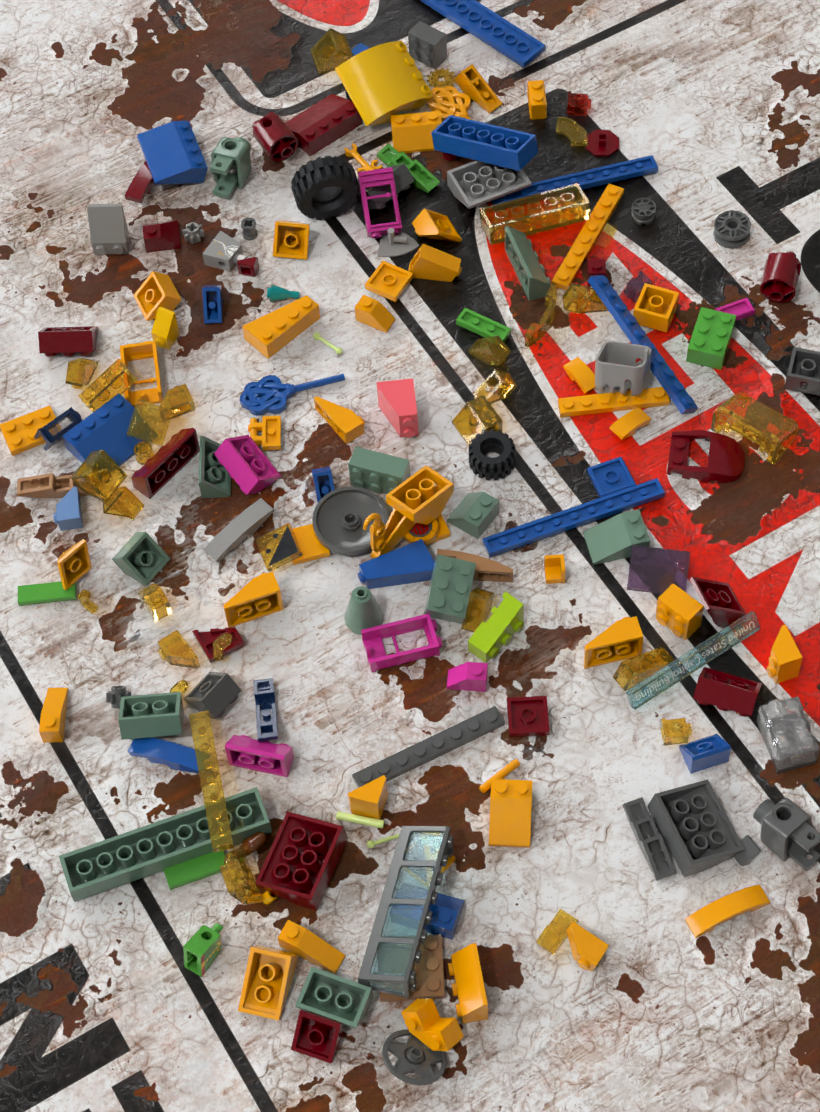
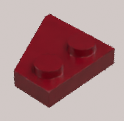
(206, 640)

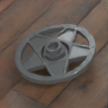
(412, 1058)

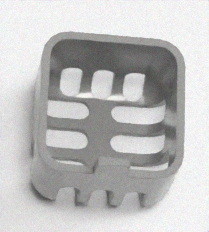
(614, 375)

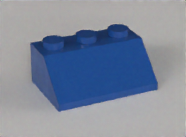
(445, 916)

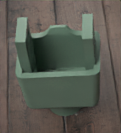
(228, 155)

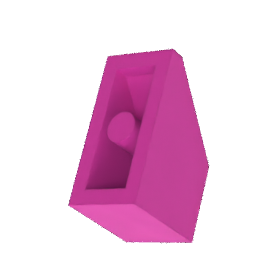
(468, 677)

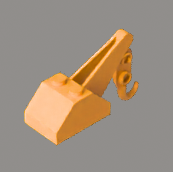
(414, 501)

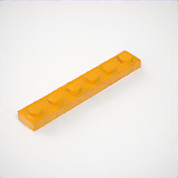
(612, 402)

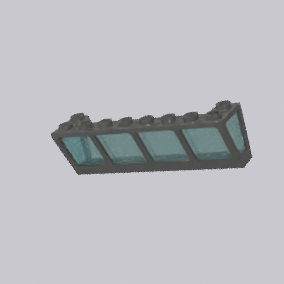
(406, 909)

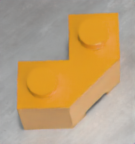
(426, 1025)

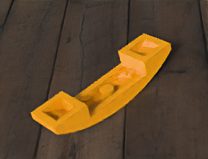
(726, 908)

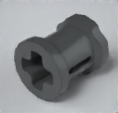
(249, 231)

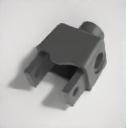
(787, 831)

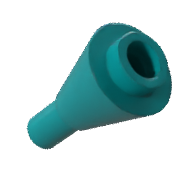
(278, 293)

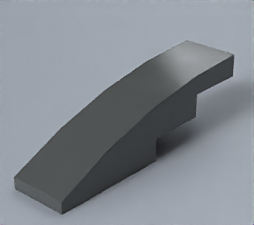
(649, 839)

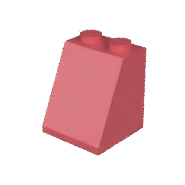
(399, 406)

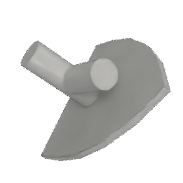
(396, 245)

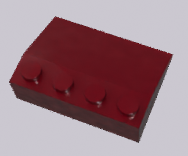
(324, 123)
(302, 860)

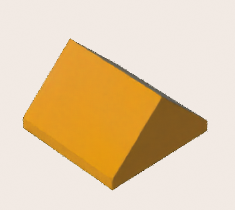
(369, 799)

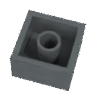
(427, 45)
(804, 371)

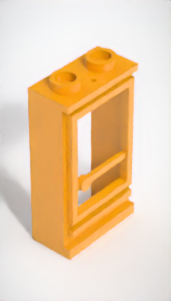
(141, 351)

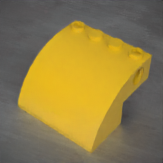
(384, 82)

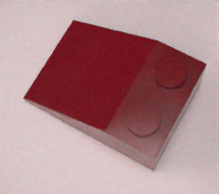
(718, 601)

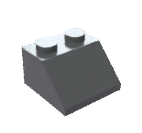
(213, 694)

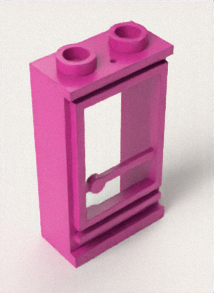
(377, 178)
(375, 650)

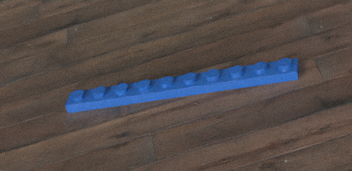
(588, 178)
(638, 336)
(573, 517)

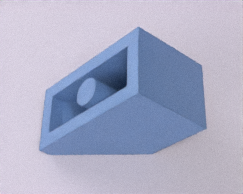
(68, 511)

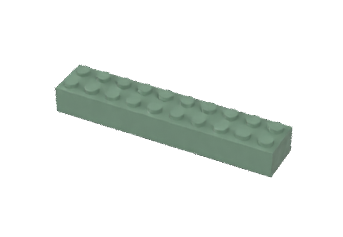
(158, 846)

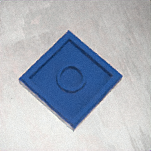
(610, 477)

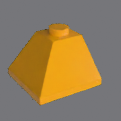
(435, 226)
(291, 239)
(74, 564)

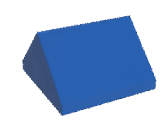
(705, 753)

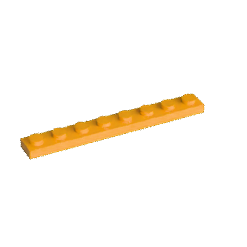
(587, 237)

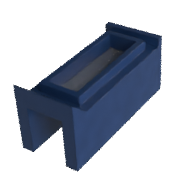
(54, 430)

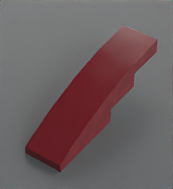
(140, 184)

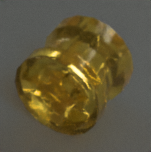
(143, 448)

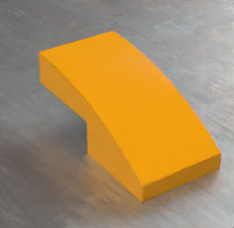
(581, 373)
(629, 423)

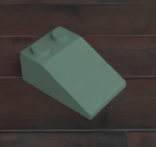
(615, 537)

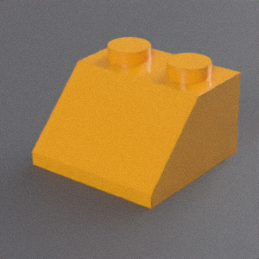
(155, 293)
(784, 658)

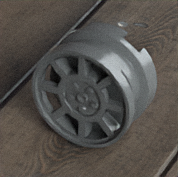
(644, 211)

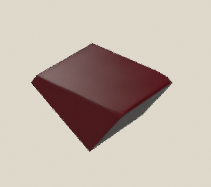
(248, 266)

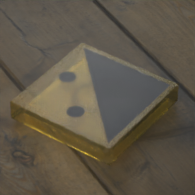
(279, 547)

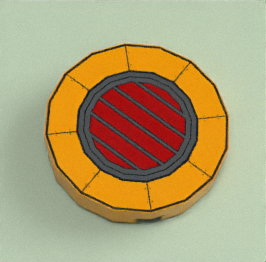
(425, 532)

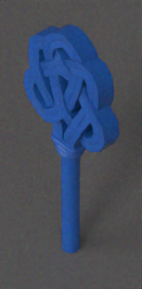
(275, 393)

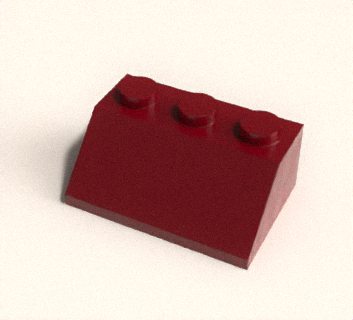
(68, 340)
(727, 691)

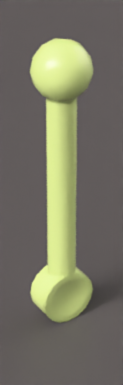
(317, 337)
(370, 844)

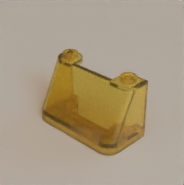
(756, 422)

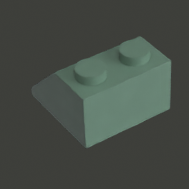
(475, 513)
(141, 558)

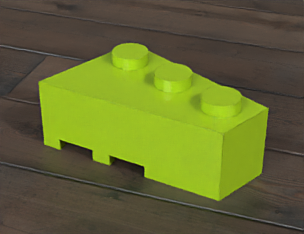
(498, 629)

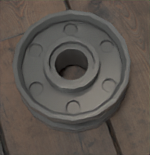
(732, 229)

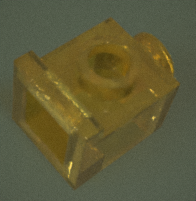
(671, 735)

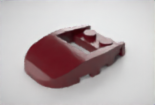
(724, 459)

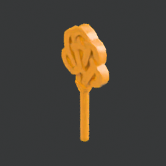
(444, 99)

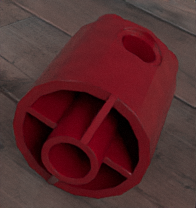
(275, 137)
(780, 277)

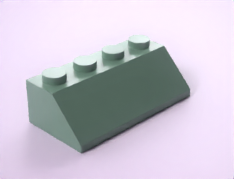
(526, 264)

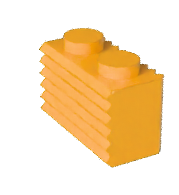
(536, 99)

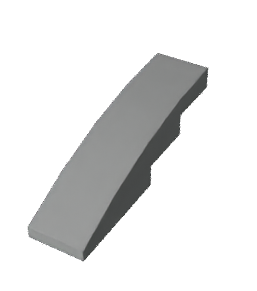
(238, 529)

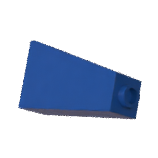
(398, 567)

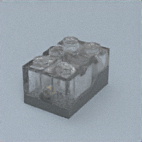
(787, 734)

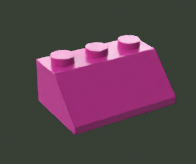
(246, 464)
(259, 755)

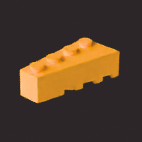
(281, 326)

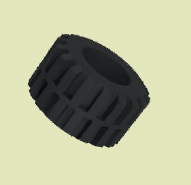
(492, 467)

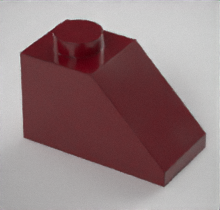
(595, 267)

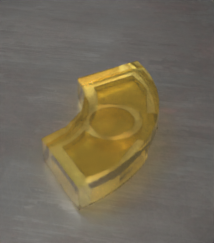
(572, 130)

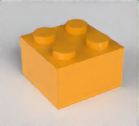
(656, 307)
(679, 612)

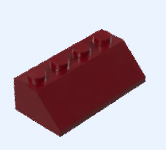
(166, 462)

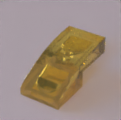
(555, 933)

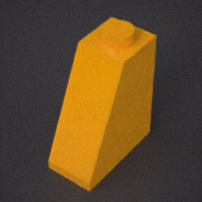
(434, 265)

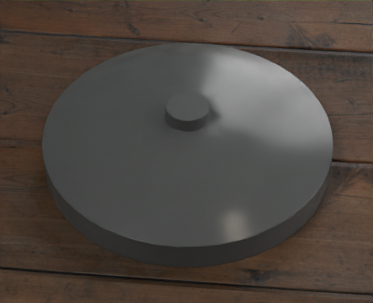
(341, 517)

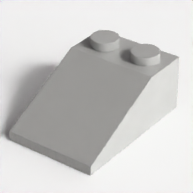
(108, 229)

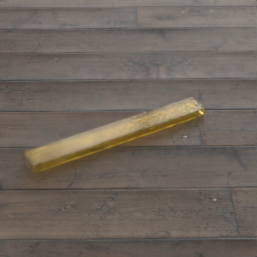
(211, 782)

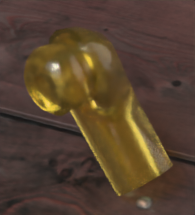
(83, 598)
(220, 644)
(180, 686)

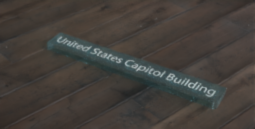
(693, 660)

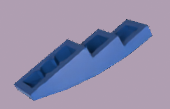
(165, 752)

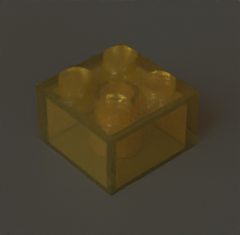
(149, 423)

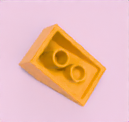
(254, 600)
(615, 644)
(510, 813)
(267, 981)

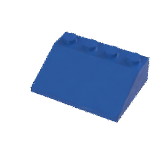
(173, 154)
(104, 431)

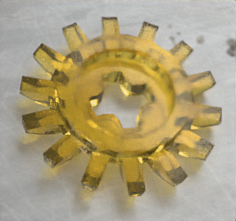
(434, 79)

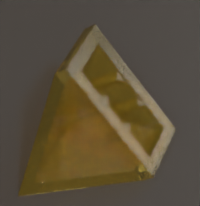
(123, 504)

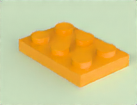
(21, 431)

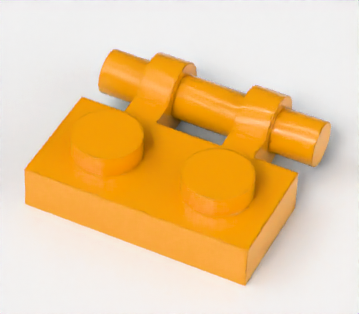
(270, 430)

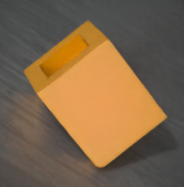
(554, 569)

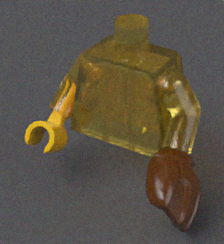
(238, 873)

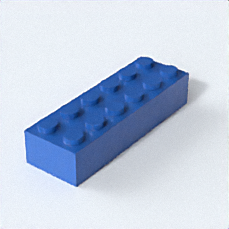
(485, 142)

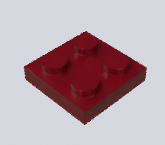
(528, 716)

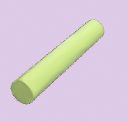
(360, 819)

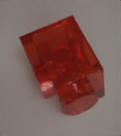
(578, 104)

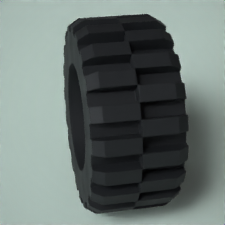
(325, 187)

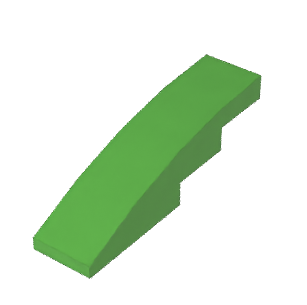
(422, 177)

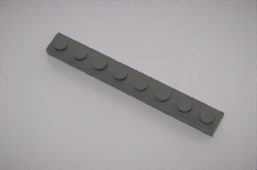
(431, 747)

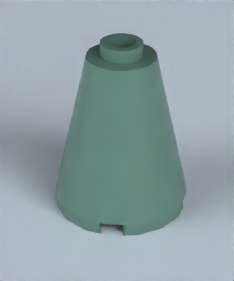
(362, 611)

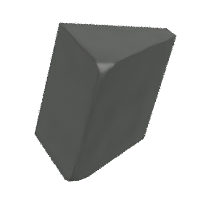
(750, 852)

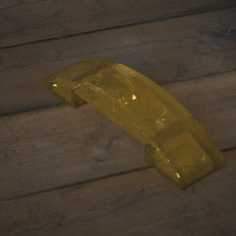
(537, 331)

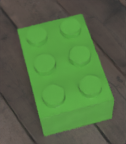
(711, 338)

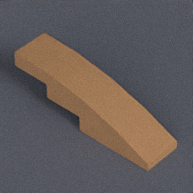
(46, 486)
(485, 568)

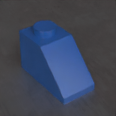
(212, 303)
(322, 482)

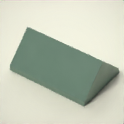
(213, 477)

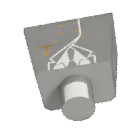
(223, 252)

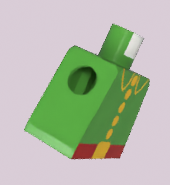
(203, 948)

